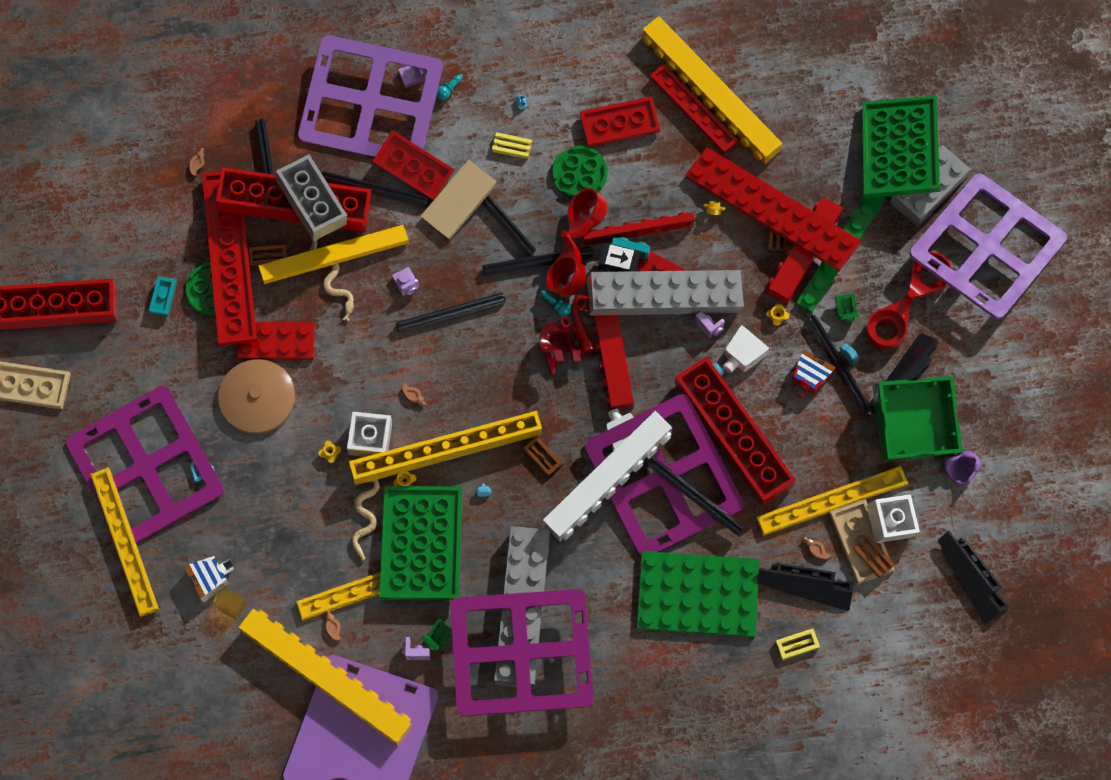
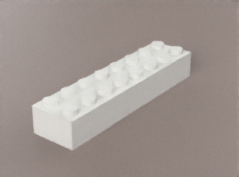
(607, 476)

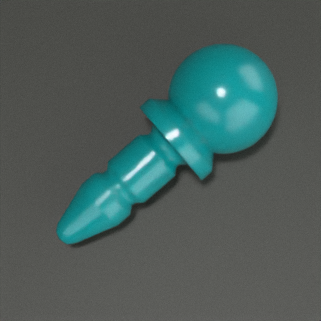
(447, 88)
(562, 308)

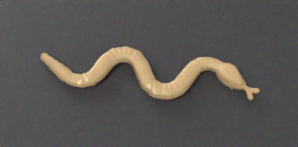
(336, 292)
(367, 514)

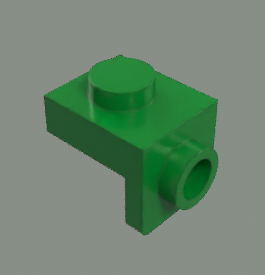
(846, 307)
(438, 636)

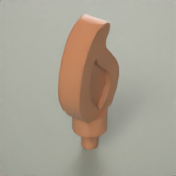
(197, 162)
(413, 394)
(816, 549)
(333, 627)

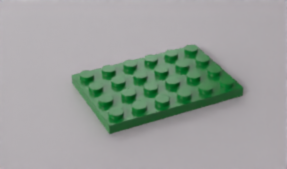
(901, 146)
(421, 543)
(698, 594)

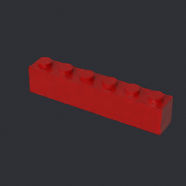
(799, 261)
(613, 362)

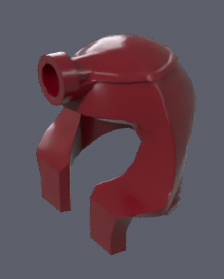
(554, 340)

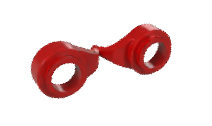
(570, 258)
(898, 313)

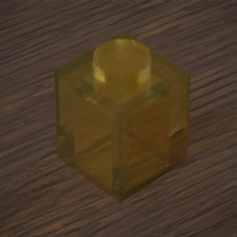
(230, 603)

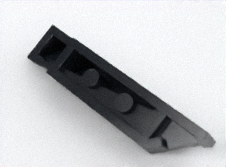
(914, 361)
(974, 577)
(809, 584)

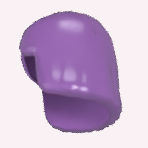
(969, 461)

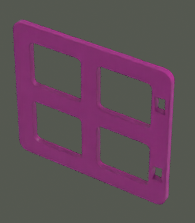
(707, 454)
(146, 465)
(520, 652)

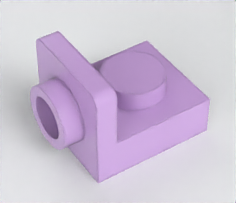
(411, 75)
(406, 281)
(706, 325)
(419, 652)

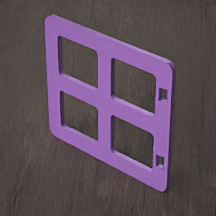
(370, 98)
(988, 245)

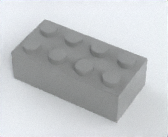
(311, 197)
(920, 206)

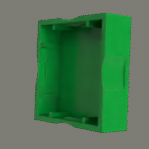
(917, 418)

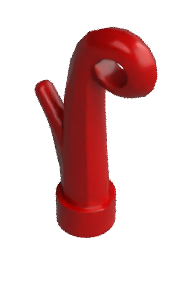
(579, 330)

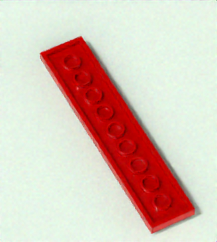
(773, 209)
(229, 269)

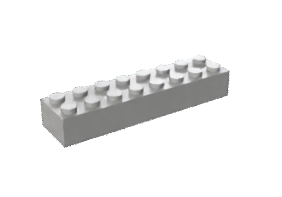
(665, 292)
(524, 574)

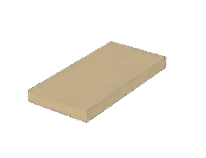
(459, 199)
(33, 385)
(852, 527)

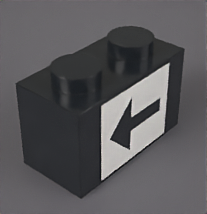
(618, 259)

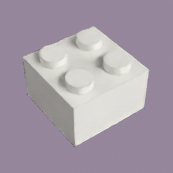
(369, 434)
(893, 518)

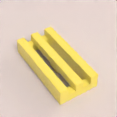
(515, 139)
(801, 651)

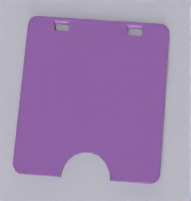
(342, 746)

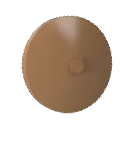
(256, 397)

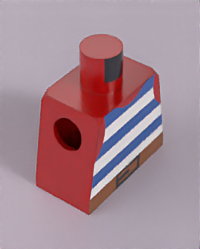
(811, 374)

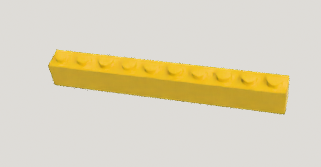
(711, 90)
(445, 448)
(325, 676)

